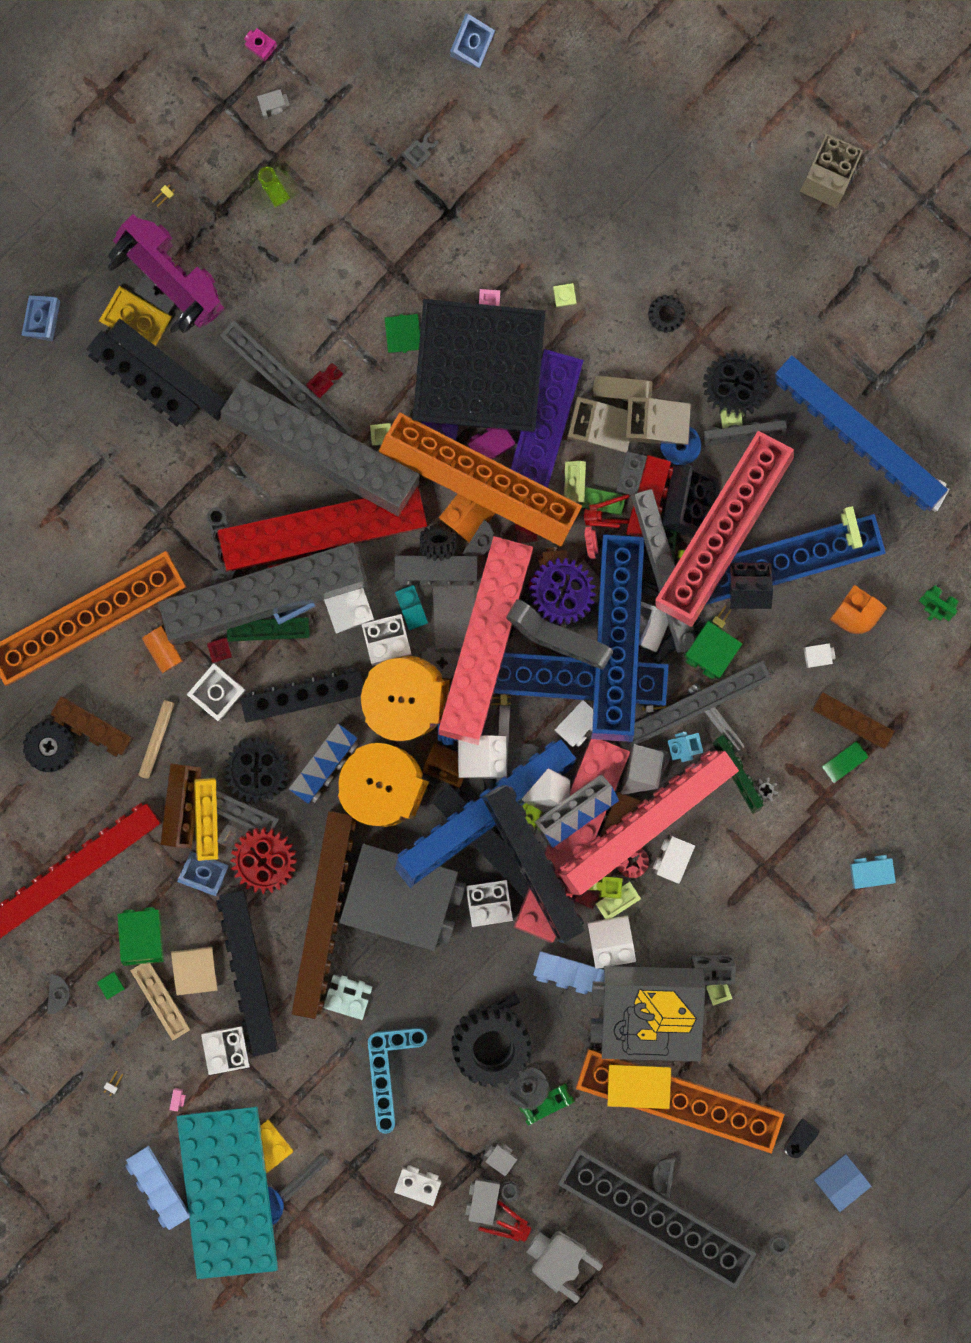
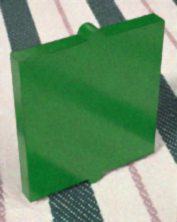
(402, 333)

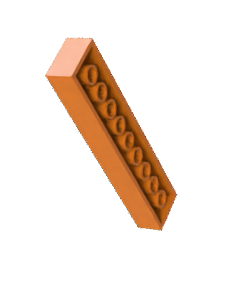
(480, 479)
(89, 617)
(696, 1106)

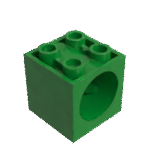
(712, 650)

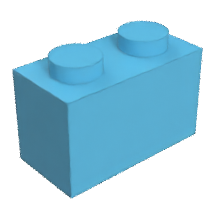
(872, 873)

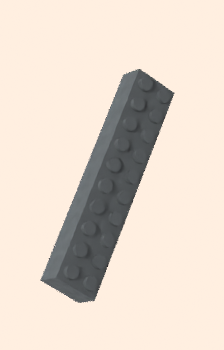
(320, 447)
(263, 594)
(656, 1217)

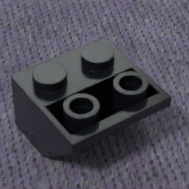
(751, 586)

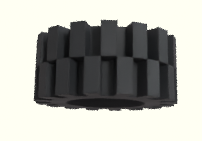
(661, 325)
(438, 550)

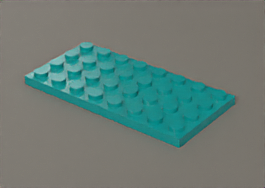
(227, 1192)

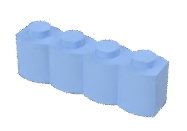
(566, 972)
(158, 1187)

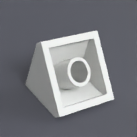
(548, 791)

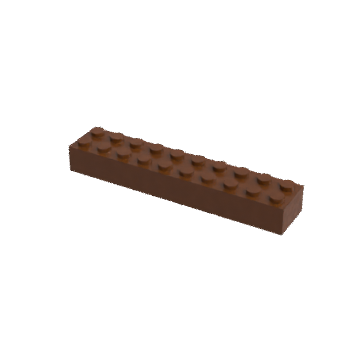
(322, 915)

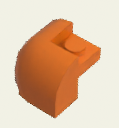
(858, 612)

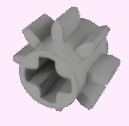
(768, 795)

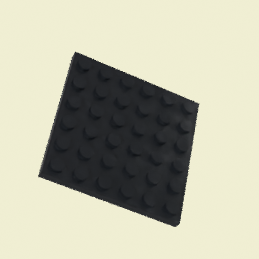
(479, 365)

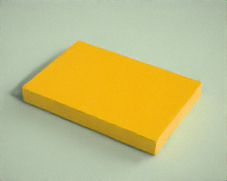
(137, 313)
(639, 1086)

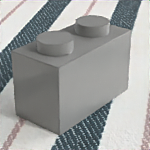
(483, 1201)

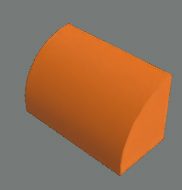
(162, 650)

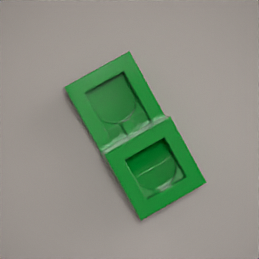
(845, 761)

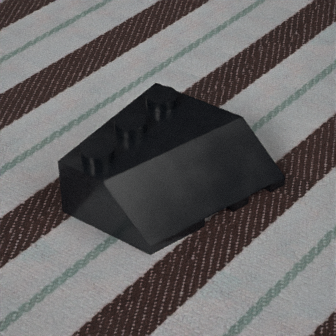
(689, 499)

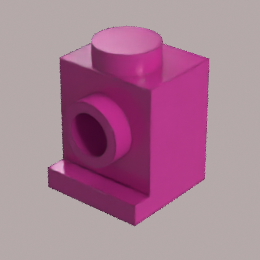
(265, 49)

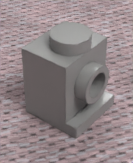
(273, 103)

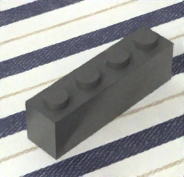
(421, 569)

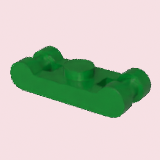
(550, 1105)

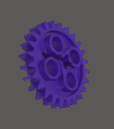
(545, 584)

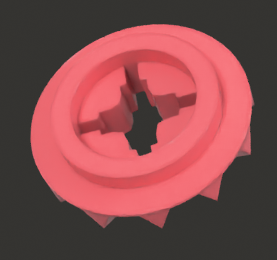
(591, 542)
(634, 872)

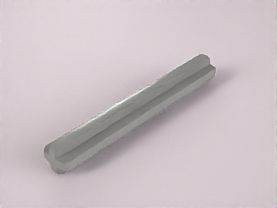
(720, 723)

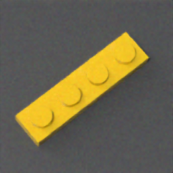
(206, 819)

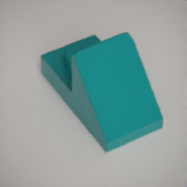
(411, 607)

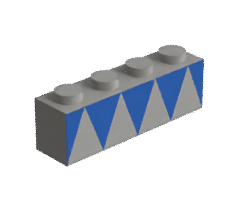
(323, 763)
(576, 811)

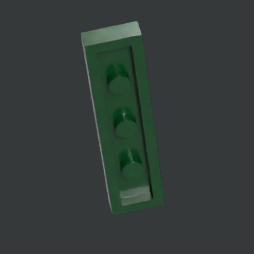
(270, 630)
(743, 782)

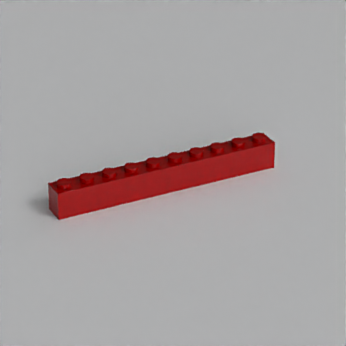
(77, 867)

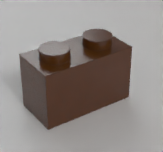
(443, 765)

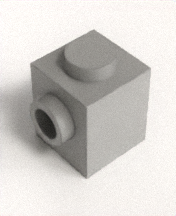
(500, 1158)

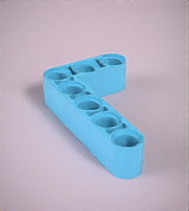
(376, 1072)

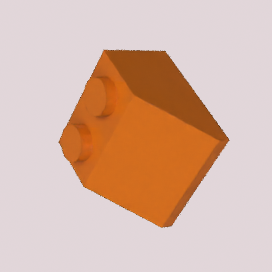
(465, 516)

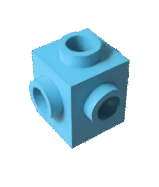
(681, 747)

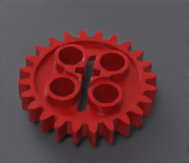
(250, 872)

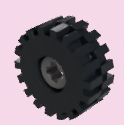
(61, 740)

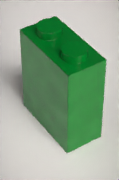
(140, 937)

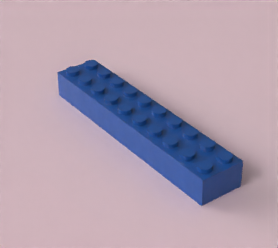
(860, 433)
(808, 554)
(619, 629)
(571, 678)
(475, 819)

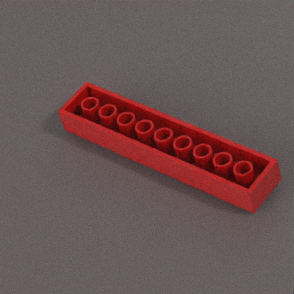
(315, 531)

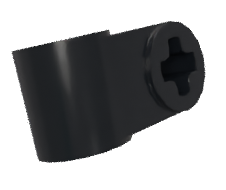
(803, 1135)

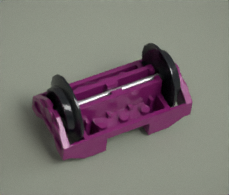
(148, 248)

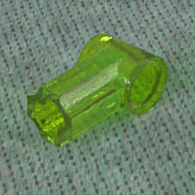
(273, 188)

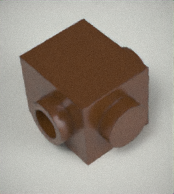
(552, 554)

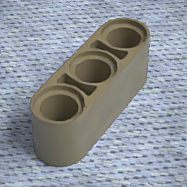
(620, 388)

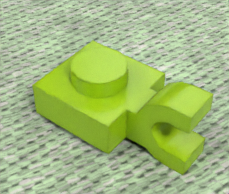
(609, 887)

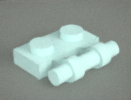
(347, 1003)

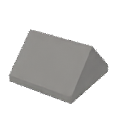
(642, 770)

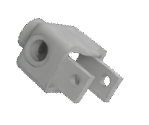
(558, 1261)

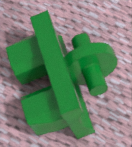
(937, 607)

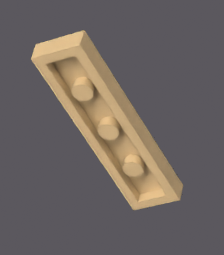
(160, 1000)

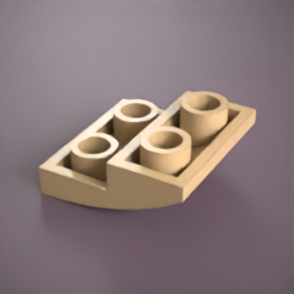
(194, 971)

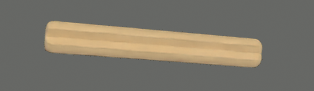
(156, 739)

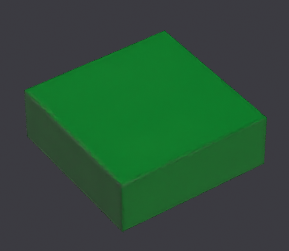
(110, 985)

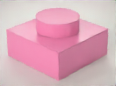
(489, 297)
(177, 1099)

